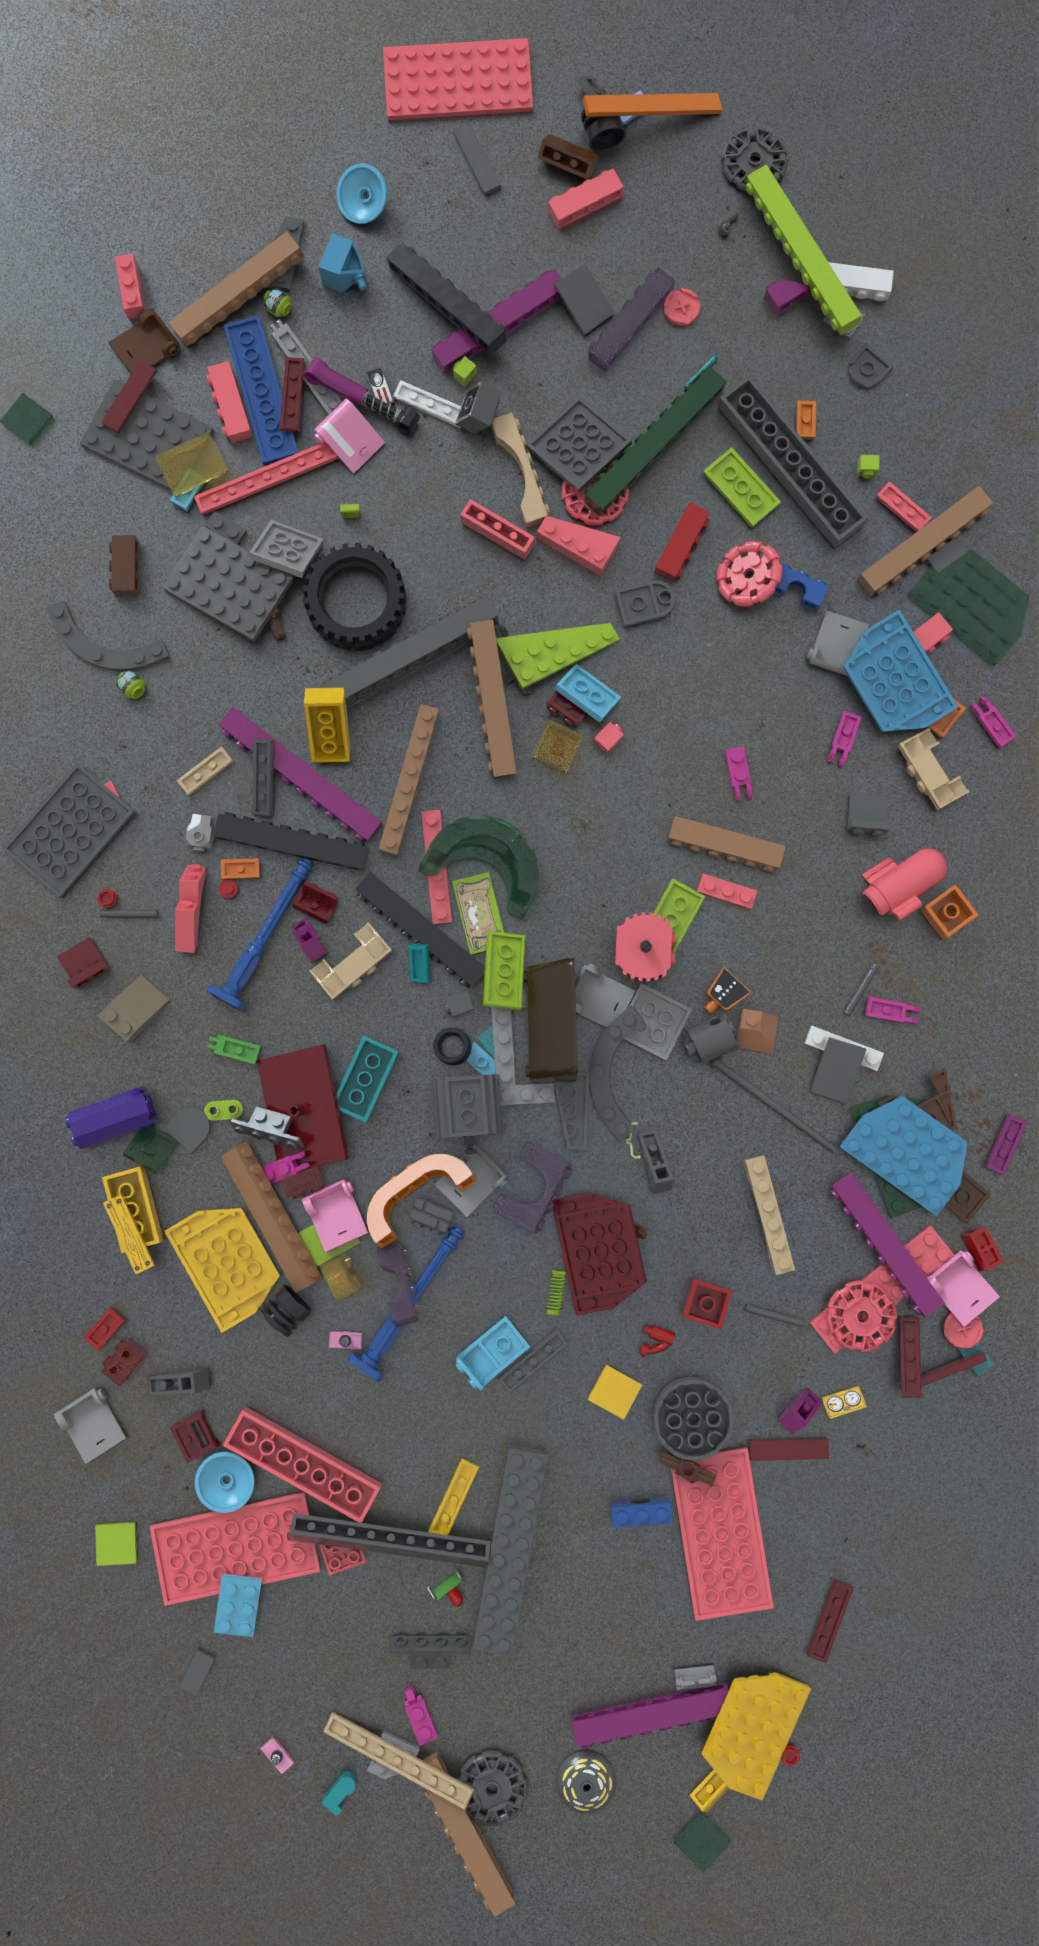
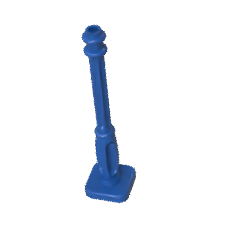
(249, 959)
(389, 1332)

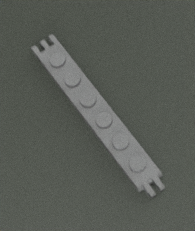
(293, 348)

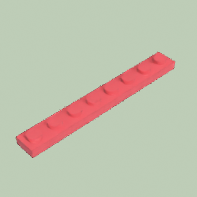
(265, 478)

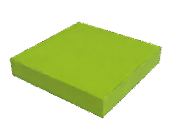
(116, 1543)

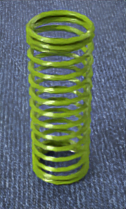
(560, 1274)

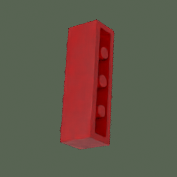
(682, 541)

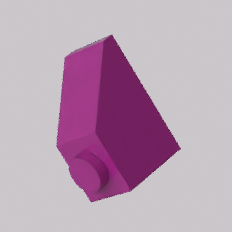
(784, 295)
(308, 940)
(800, 1411)

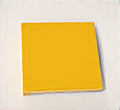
(614, 1391)

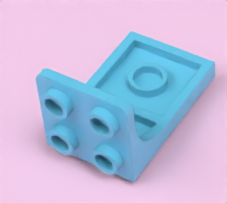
(491, 1353)

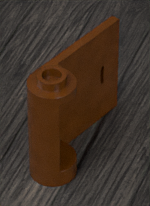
(146, 342)

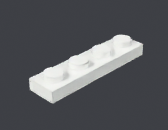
(818, 1038)

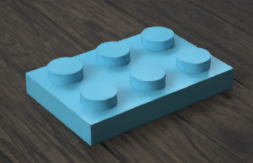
(587, 693)
(237, 1605)

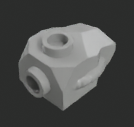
(200, 833)

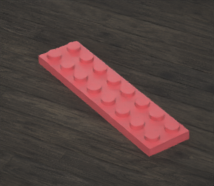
(929, 1254)

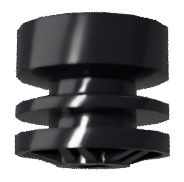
(603, 131)
(282, 1314)

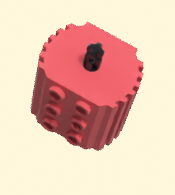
(645, 947)

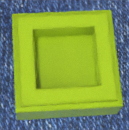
(350, 511)

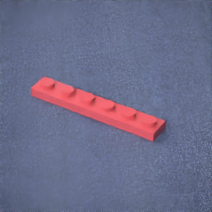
(439, 883)

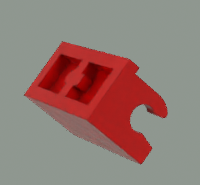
(982, 1249)

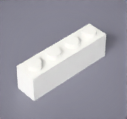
(864, 281)

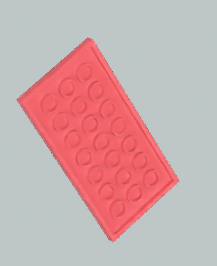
(457, 79)
(723, 1538)
(244, 1542)

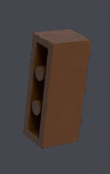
(568, 156)
(124, 565)

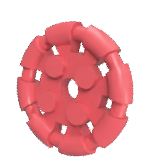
(575, 507)
(742, 566)
(853, 1307)

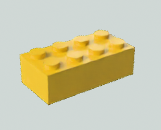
(327, 724)
(137, 1193)

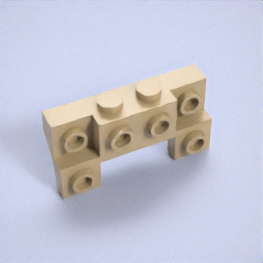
(928, 772)
(355, 966)

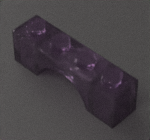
(403, 1306)

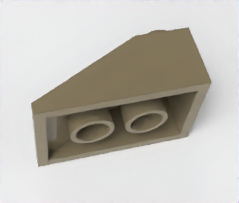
(133, 1009)

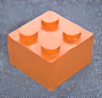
(949, 912)

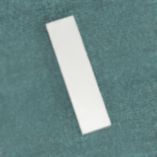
(427, 402)

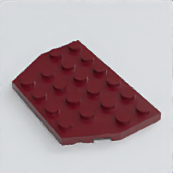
(598, 1251)

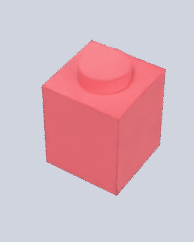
(609, 737)

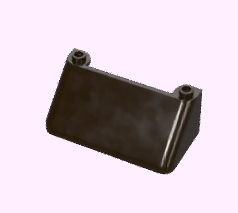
(552, 1021)

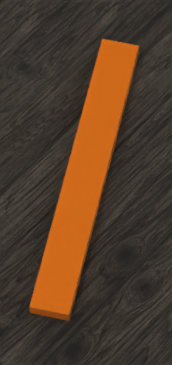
(652, 104)

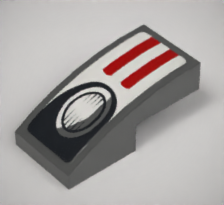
(379, 384)

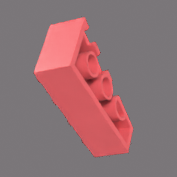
(582, 544)

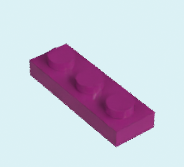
(1005, 1144)

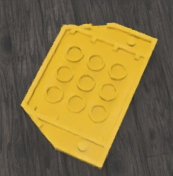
(225, 1263)
(754, 1730)

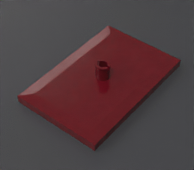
(305, 1083)

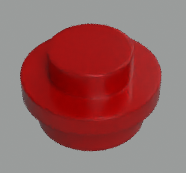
(228, 888)
(107, 898)
(790, 1756)

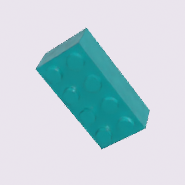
(366, 1078)

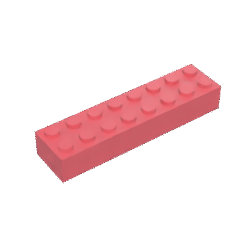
(302, 1464)

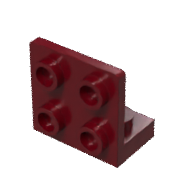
(83, 963)

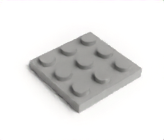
(286, 548)
(661, 1024)

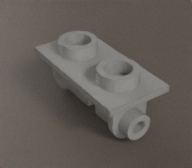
(695, 1677)

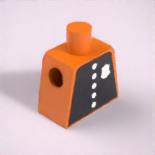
(725, 992)

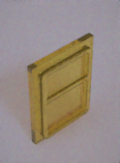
(191, 464)

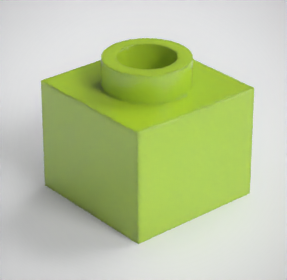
(464, 371)
(868, 466)

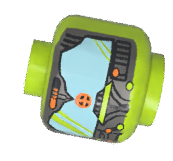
(277, 302)
(130, 684)

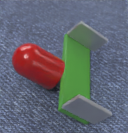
(448, 1588)

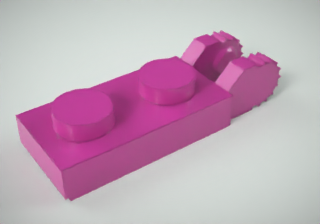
(993, 723)
(844, 736)
(738, 771)
(890, 1010)
(284, 1168)

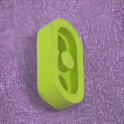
(223, 1110)

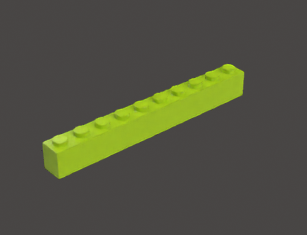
(803, 250)

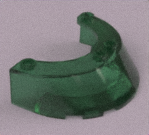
(494, 843)

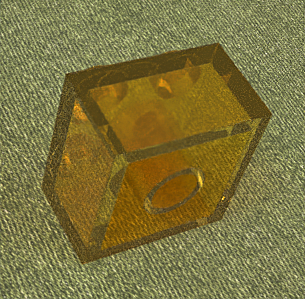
(558, 746)
(341, 1276)

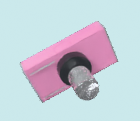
(345, 1340)
(277, 1754)

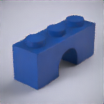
(812, 589)
(650, 1513)

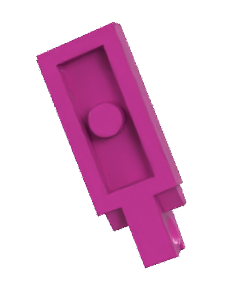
(419, 1717)

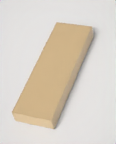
(205, 771)

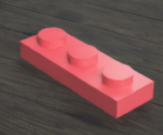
(903, 507)
(726, 891)

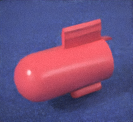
(897, 887)

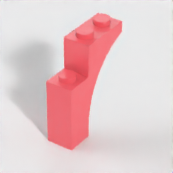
(188, 908)

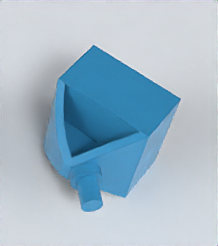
(341, 265)

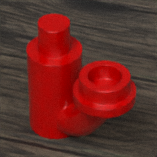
(659, 1334)

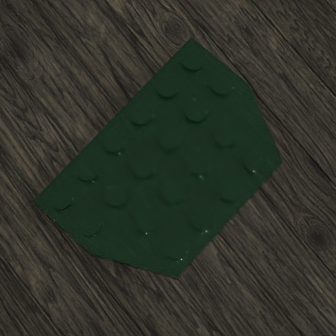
(976, 603)

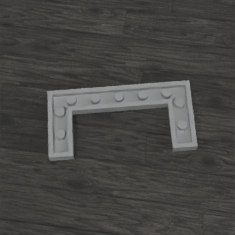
(504, 1063)

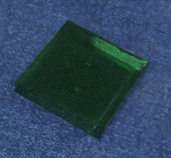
(26, 418)
(150, 1148)
(702, 1841)

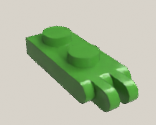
(235, 1049)

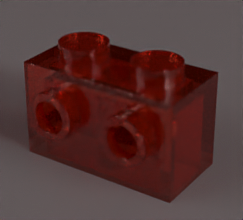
(124, 1361)

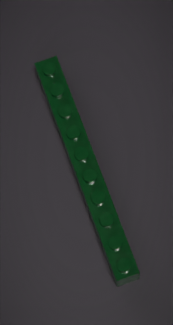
(654, 441)

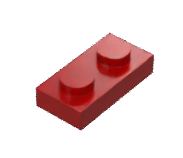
(104, 1329)

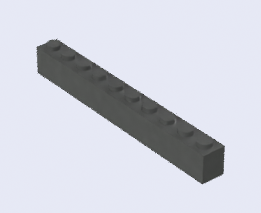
(389, 1540)

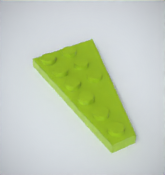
(545, 653)

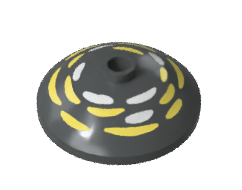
(581, 1769)

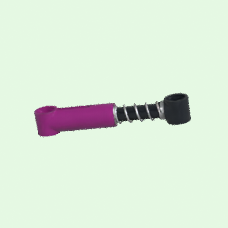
(320, 373)

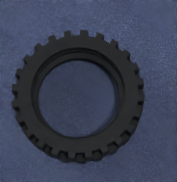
(354, 558)

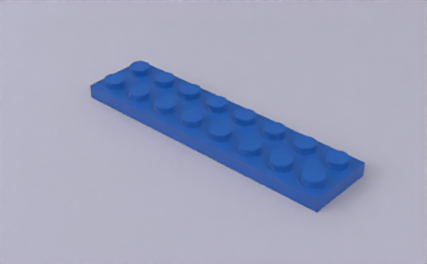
(259, 388)

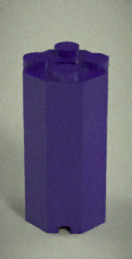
(111, 1118)

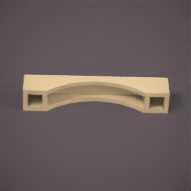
(507, 436)
(769, 1213)

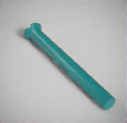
(705, 367)

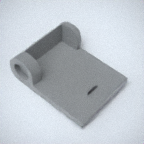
(835, 642)
(599, 995)
(488, 1176)
(89, 1422)

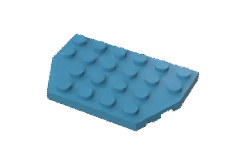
(897, 677)
(910, 1151)

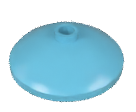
(352, 193)
(217, 1493)

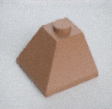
(757, 1031)

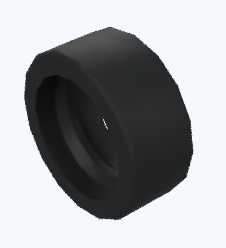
(442, 1035)

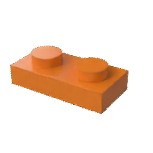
(806, 419)
(240, 868)

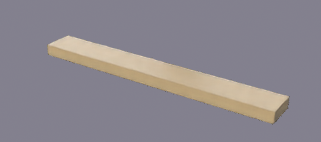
(399, 1760)

